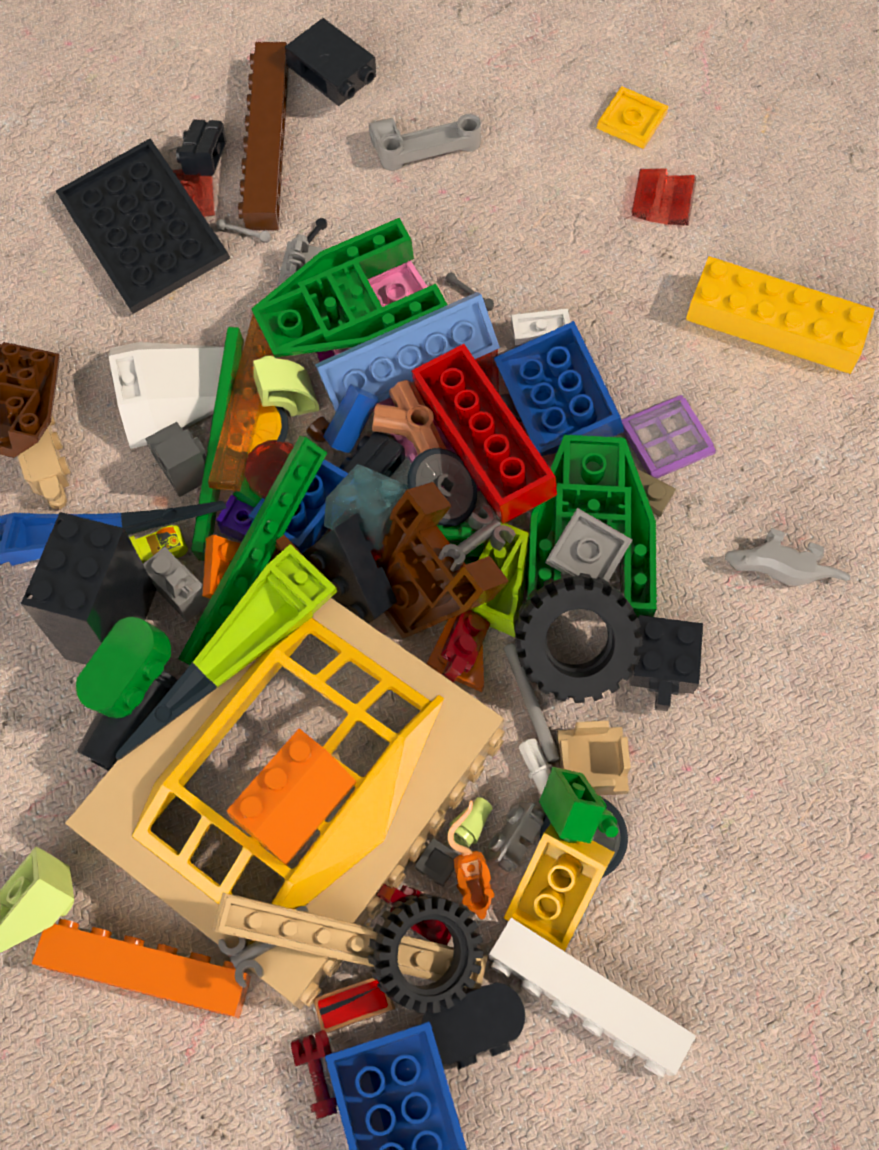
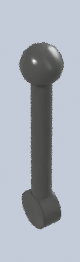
(451, 278)

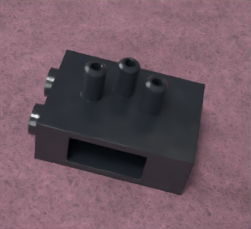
(331, 61)

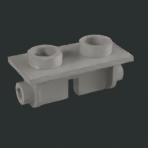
(521, 823)

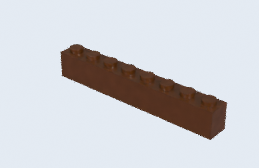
(265, 137)

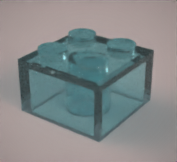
(368, 494)

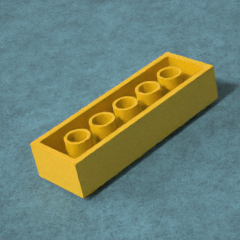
(780, 315)

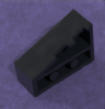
(349, 565)

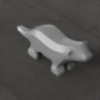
(784, 562)

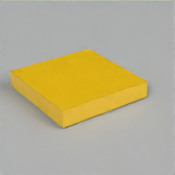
(632, 117)

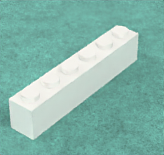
(592, 998)

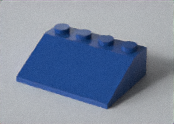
(558, 389)
(395, 1094)

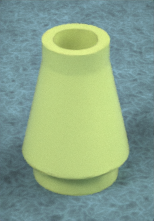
(471, 828)

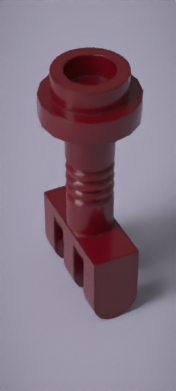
(310, 1052)

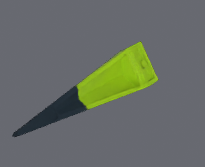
(271, 609)

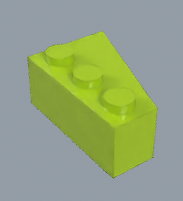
(513, 562)

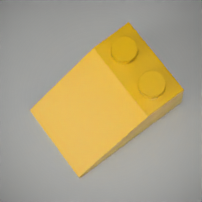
(558, 887)

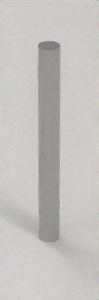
(532, 705)

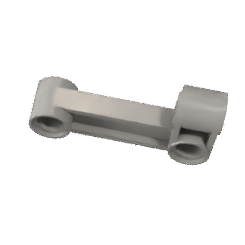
(400, 149)

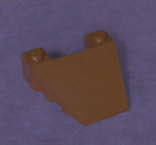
(420, 580)

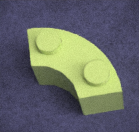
(284, 385)

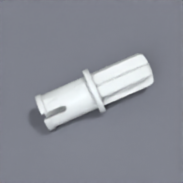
(536, 763)

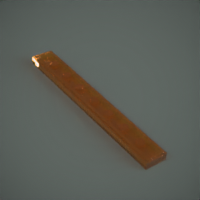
(241, 416)

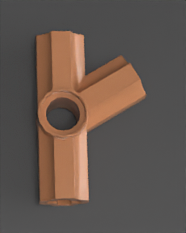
(408, 410)

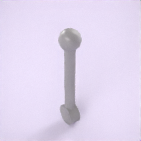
(264, 235)

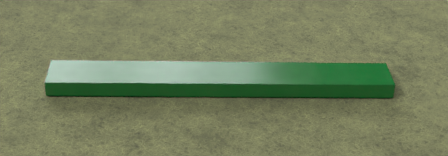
(230, 362)
(258, 542)

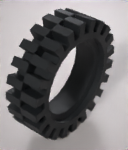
(457, 976)

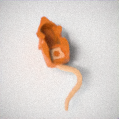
(471, 873)

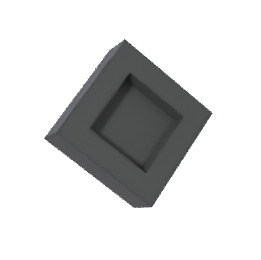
(437, 862)

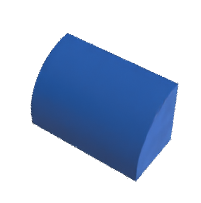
(350, 419)

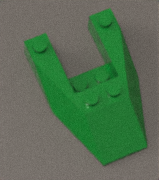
(332, 302)
(603, 482)

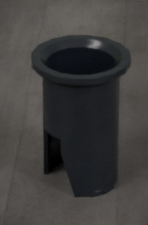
(109, 734)

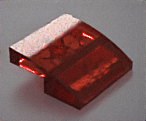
(664, 197)

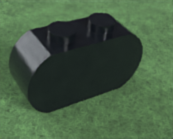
(477, 1024)

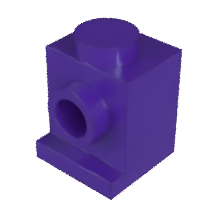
(230, 519)

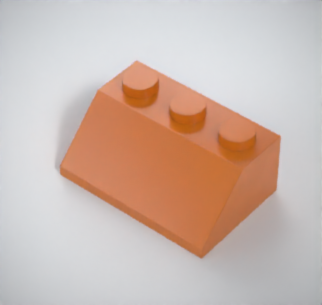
(291, 796)

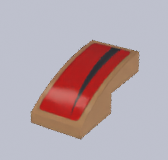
(352, 1005)

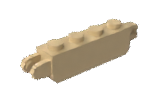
(46, 469)

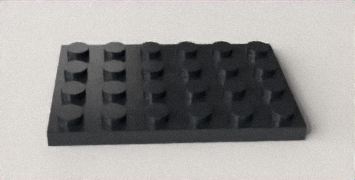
(142, 225)

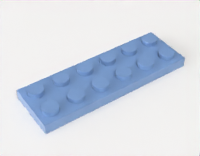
(391, 356)

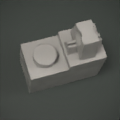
(176, 584)

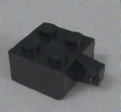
(668, 658)

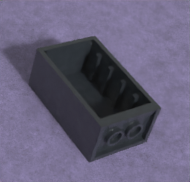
(86, 585)

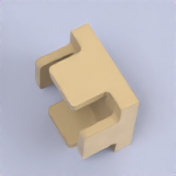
(598, 754)

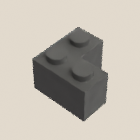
(179, 457)

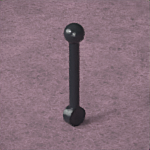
(321, 224)

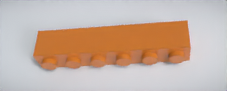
(141, 968)

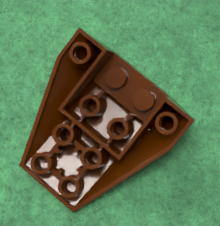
(26, 396)

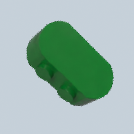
(123, 668)

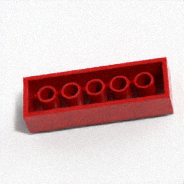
(484, 434)

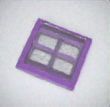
(667, 437)

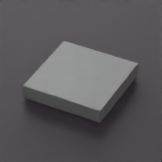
(588, 548)

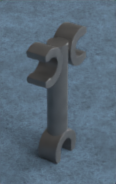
(487, 528)
(243, 955)

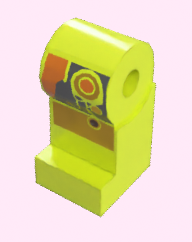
(168, 537)

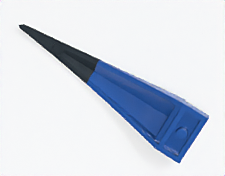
(26, 534)

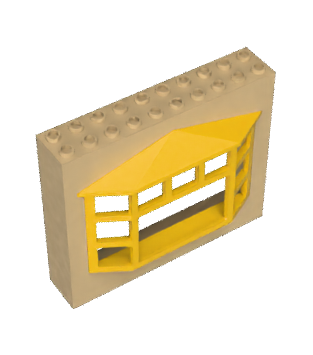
(366, 840)

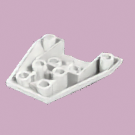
(163, 385)

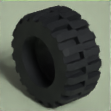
(587, 678)

